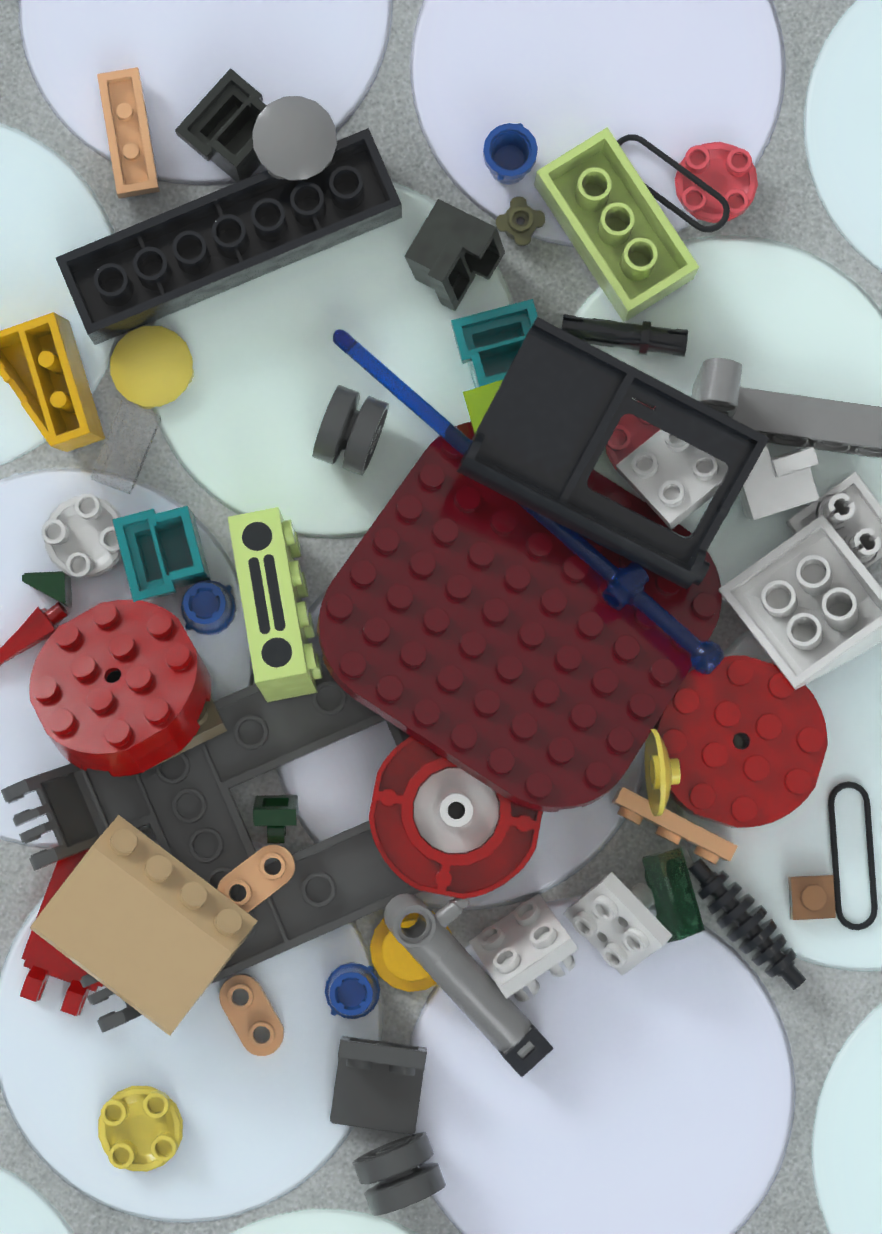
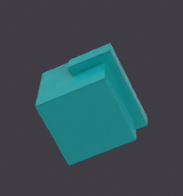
(492, 339)
(160, 552)

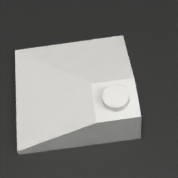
(809, 603)

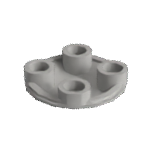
(294, 138)

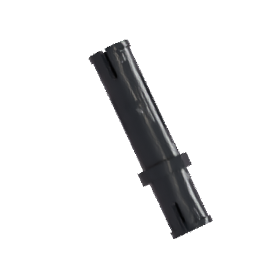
(627, 335)

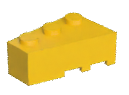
(50, 380)

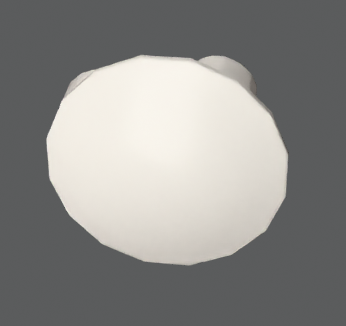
(82, 536)

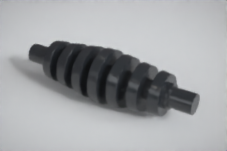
(747, 924)

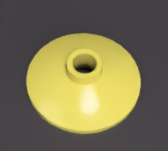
(659, 772)

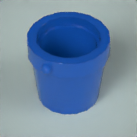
(510, 152)
(208, 607)
(352, 990)

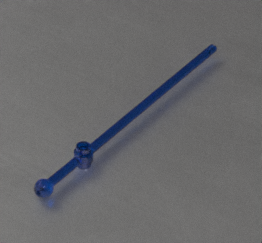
(623, 584)

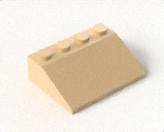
(143, 924)

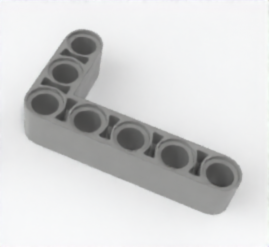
(790, 417)

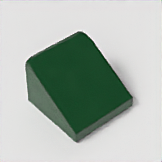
(53, 584)

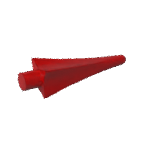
(35, 629)

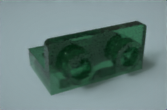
(673, 893)

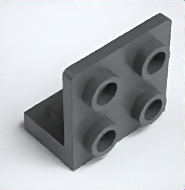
(378, 1085)

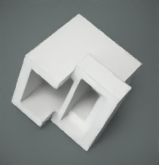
(779, 483)

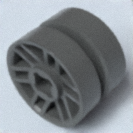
(350, 430)
(399, 1174)

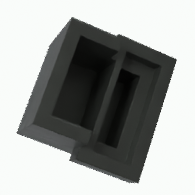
(224, 124)
(452, 250)

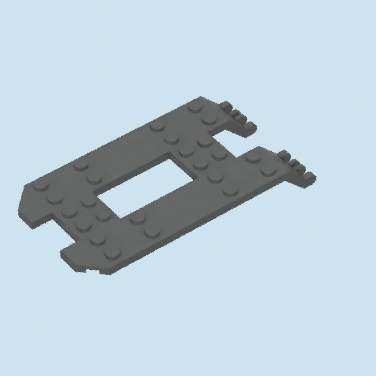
(202, 827)

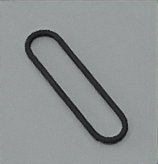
(633, 137)
(870, 850)

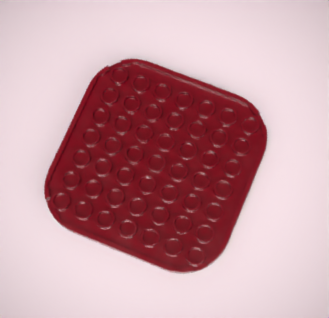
(499, 639)

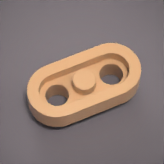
(255, 879)
(253, 1014)

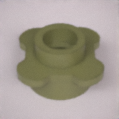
(508, 222)

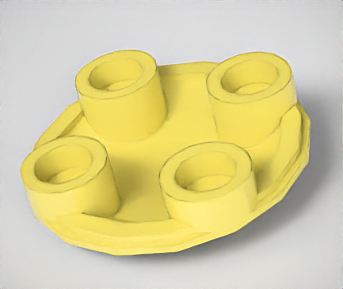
(151, 366)
(140, 1128)

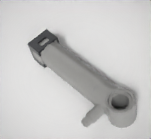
(466, 980)

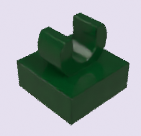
(276, 814)

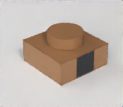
(811, 897)

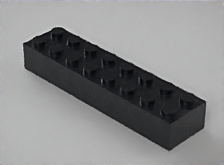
(227, 240)

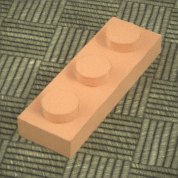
(128, 132)
(674, 827)

